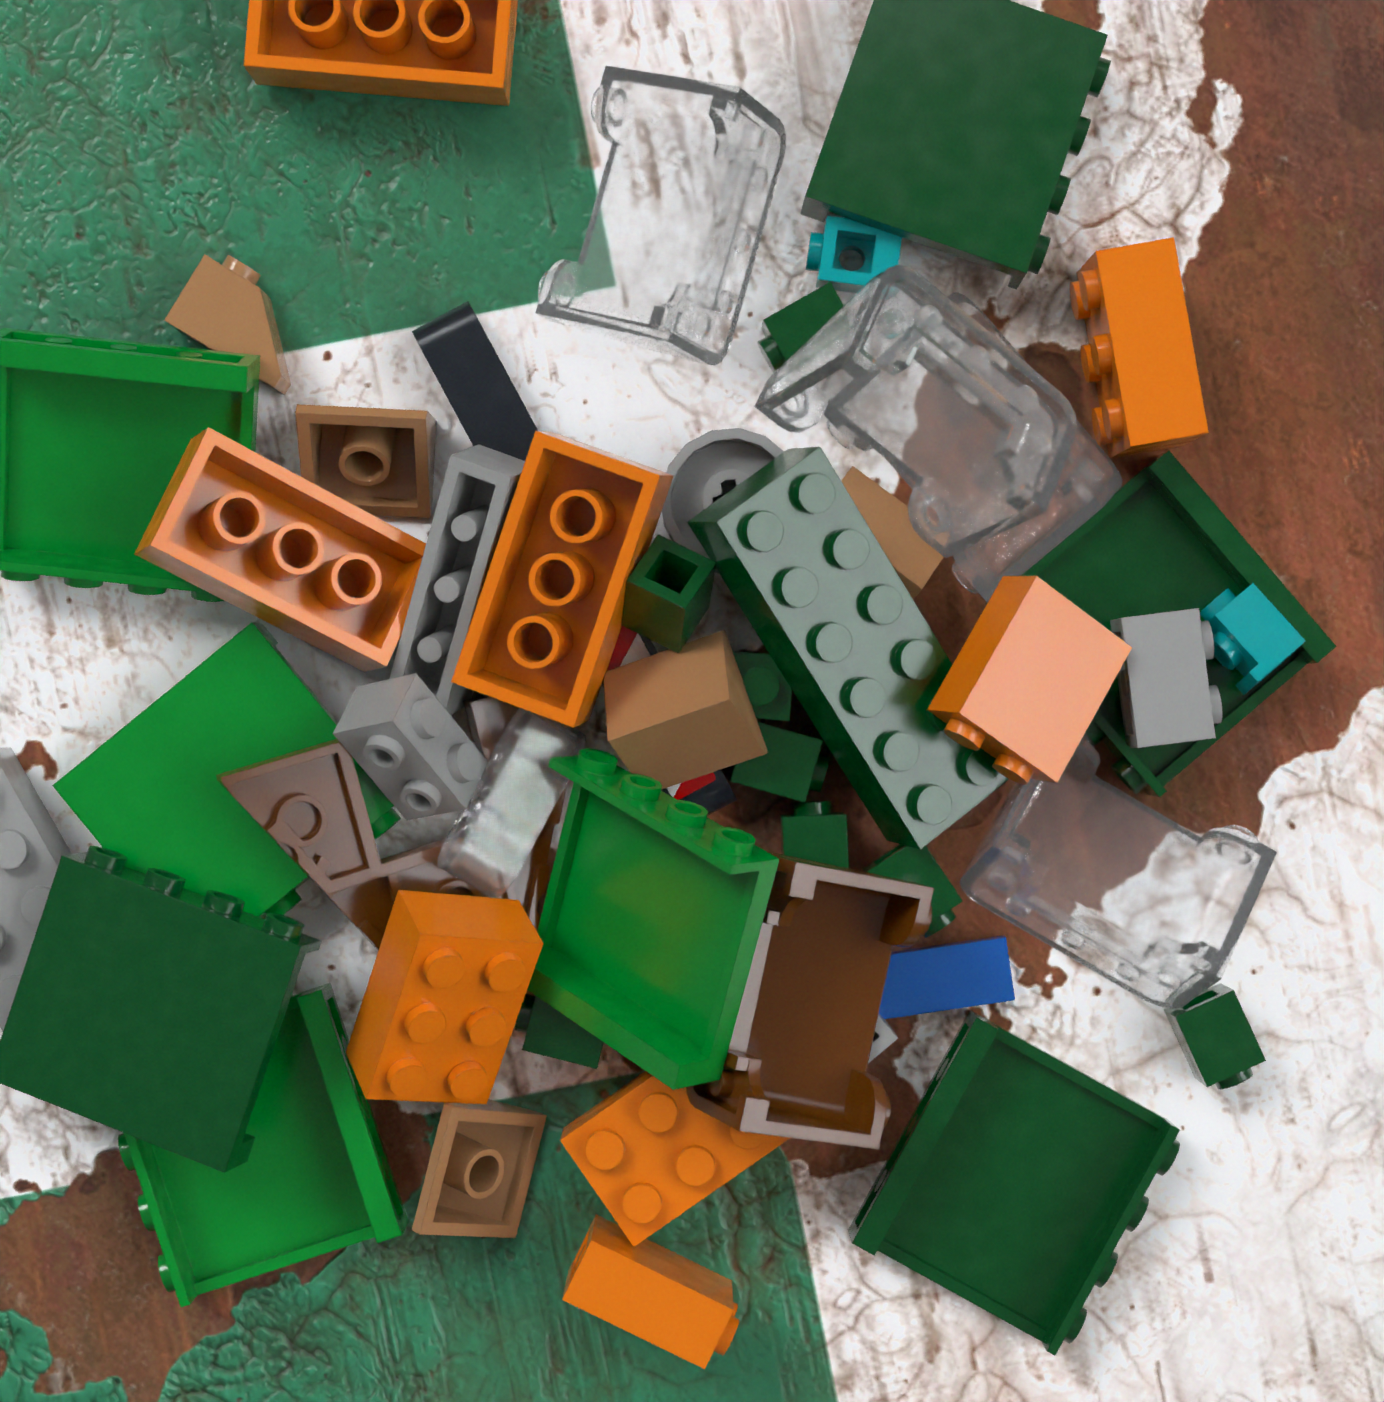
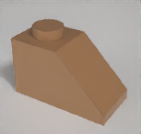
(232, 314)

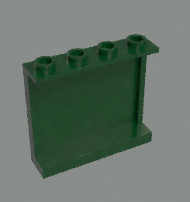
(960, 127)
(1166, 551)
(151, 1006)
(1015, 1181)

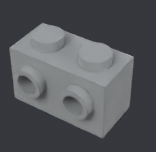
(1166, 679)
(411, 747)

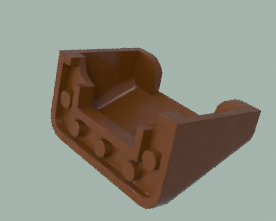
(815, 1006)

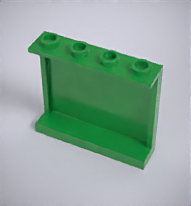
(94, 443)
(157, 785)
(649, 921)
(309, 1181)

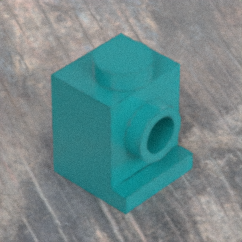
(878, 250)
(1250, 634)

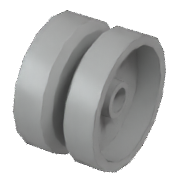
(707, 471)

